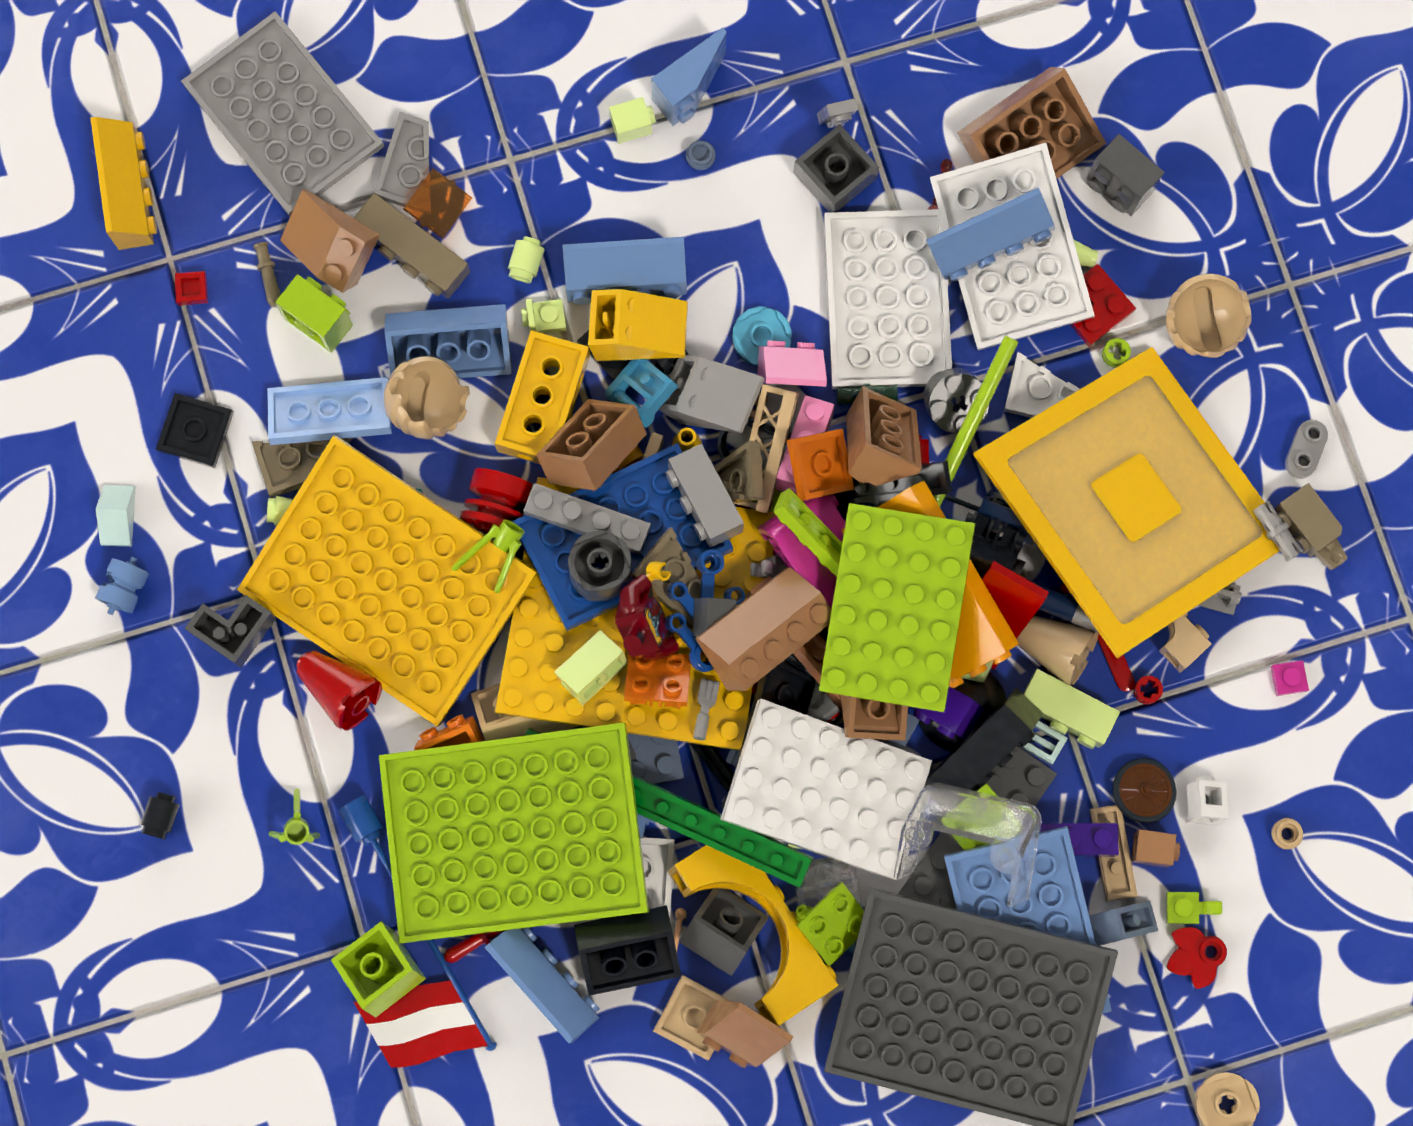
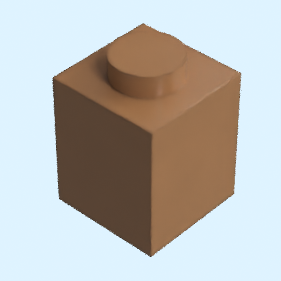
(1155, 848)

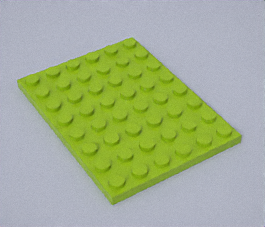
(513, 833)

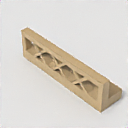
(778, 443)

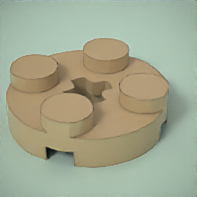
(1235, 1087)

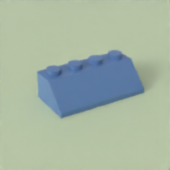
(991, 235)
(631, 265)
(466, 338)
(543, 983)

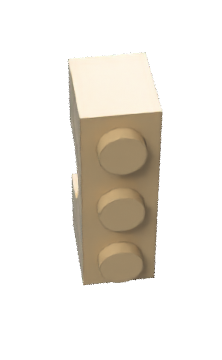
(1184, 643)

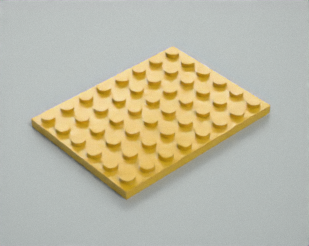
(371, 580)

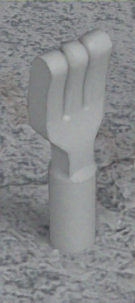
(706, 699)

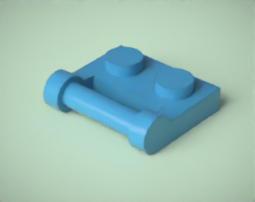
(646, 381)

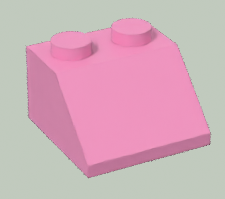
(792, 365)

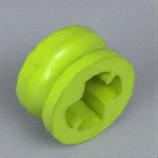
(1123, 348)

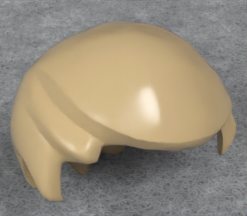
(1208, 315)
(425, 398)

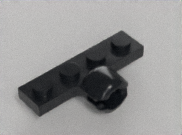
(934, 474)

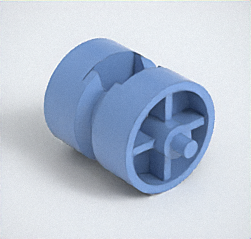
(122, 584)

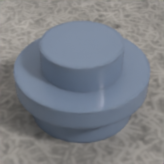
(700, 155)

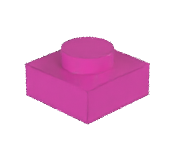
(1289, 678)

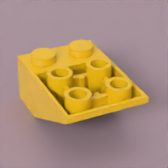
(636, 326)

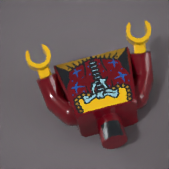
(643, 618)

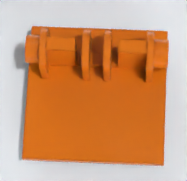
(658, 680)

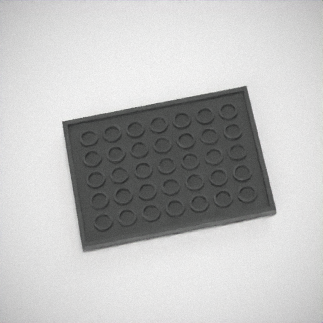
(970, 1010)

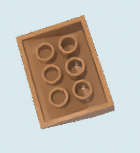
(1035, 114)

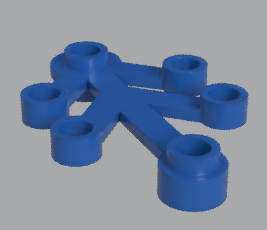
(687, 603)

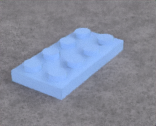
(327, 411)

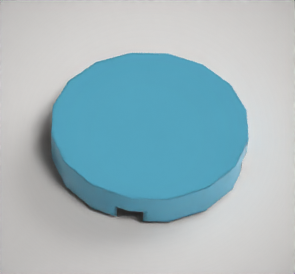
(756, 328)

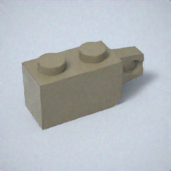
(1313, 526)

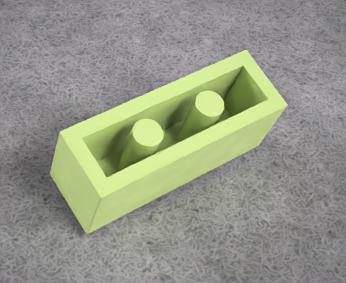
(1071, 710)

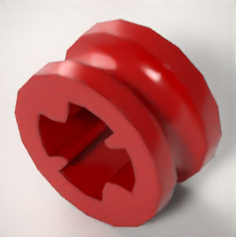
(1153, 697)

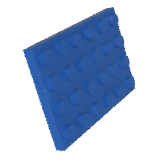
(633, 491)

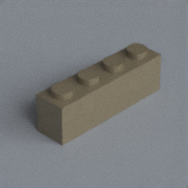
(413, 248)

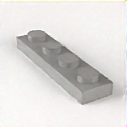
(585, 516)

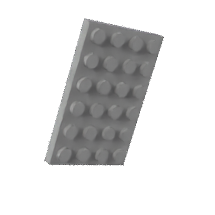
(282, 112)

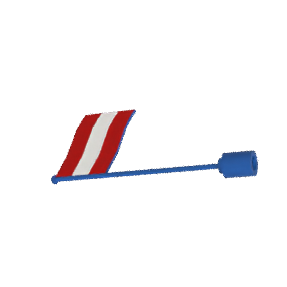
(430, 1017)

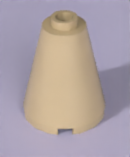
(1058, 646)

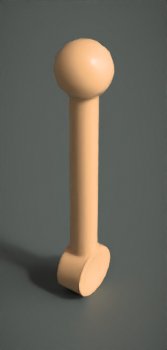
(680, 915)

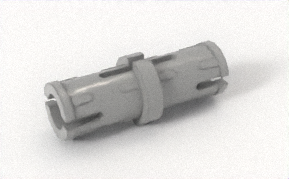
(1277, 531)

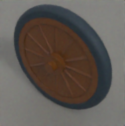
(1144, 790)

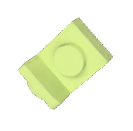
(544, 316)

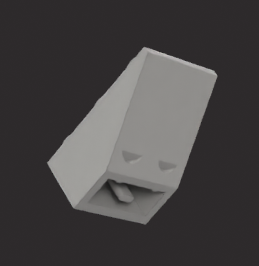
(711, 394)

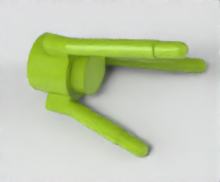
(507, 539)
(296, 828)

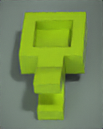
(1186, 908)

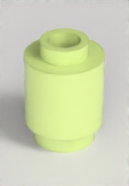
(525, 259)

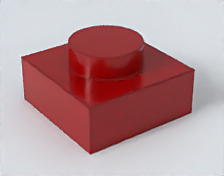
(191, 288)

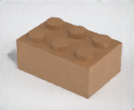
(591, 444)

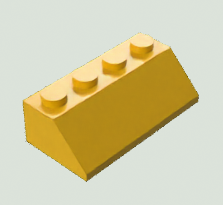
(123, 183)

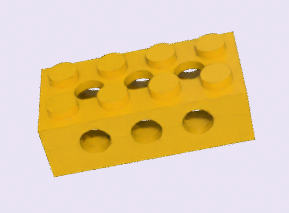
(531, 382)

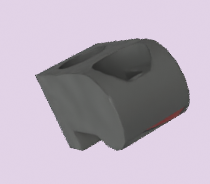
(826, 710)

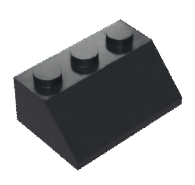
(627, 950)

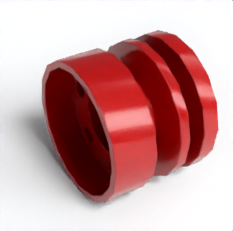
(498, 499)

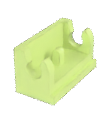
(591, 667)

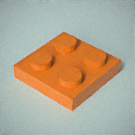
(820, 464)

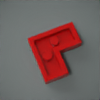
(1108, 304)

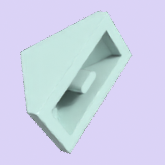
(116, 515)

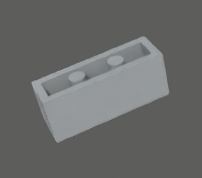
(704, 496)

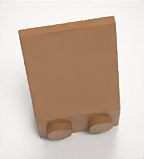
(329, 241)
(873, 719)
(742, 1033)

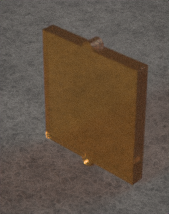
(437, 203)

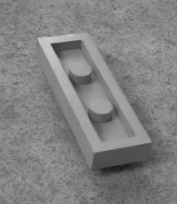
(837, 113)

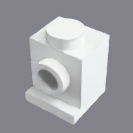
(1207, 801)

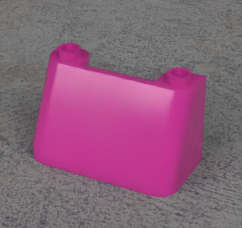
(799, 556)

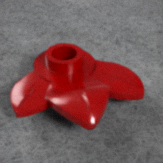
(1191, 956)

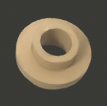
(1296, 833)

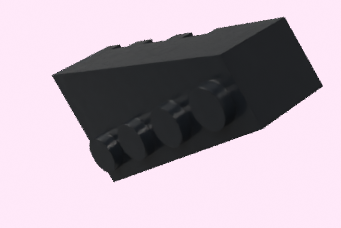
(989, 744)

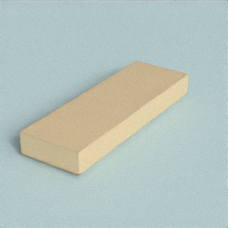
(1115, 871)

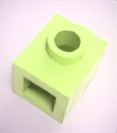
(631, 120)

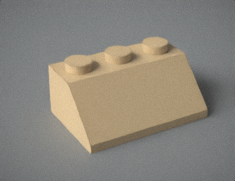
(503, 726)

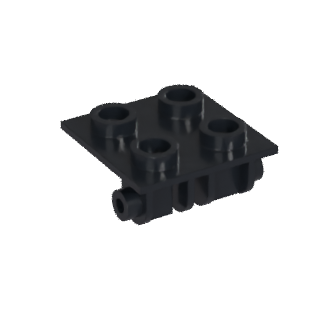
(992, 547)

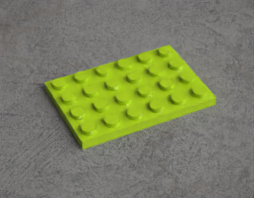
(897, 607)

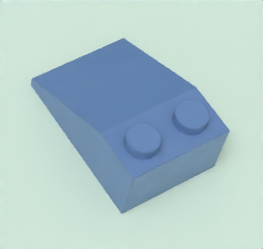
(684, 82)

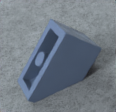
(1123, 923)

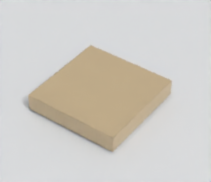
(685, 1015)

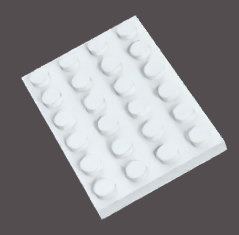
(1029, 289)
(885, 298)
(823, 789)

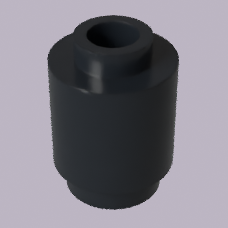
(159, 815)

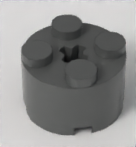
(941, 390)
(611, 553)

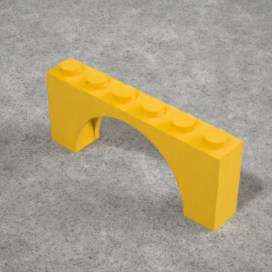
(801, 971)

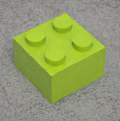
(314, 312)
(378, 969)

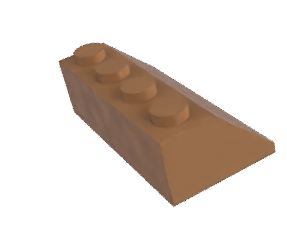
(881, 439)
(764, 630)

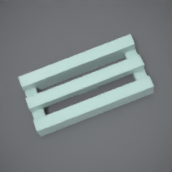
(1055, 749)

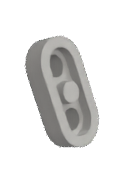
(1306, 447)

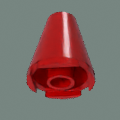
(338, 688)

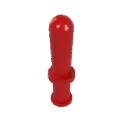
(469, 944)

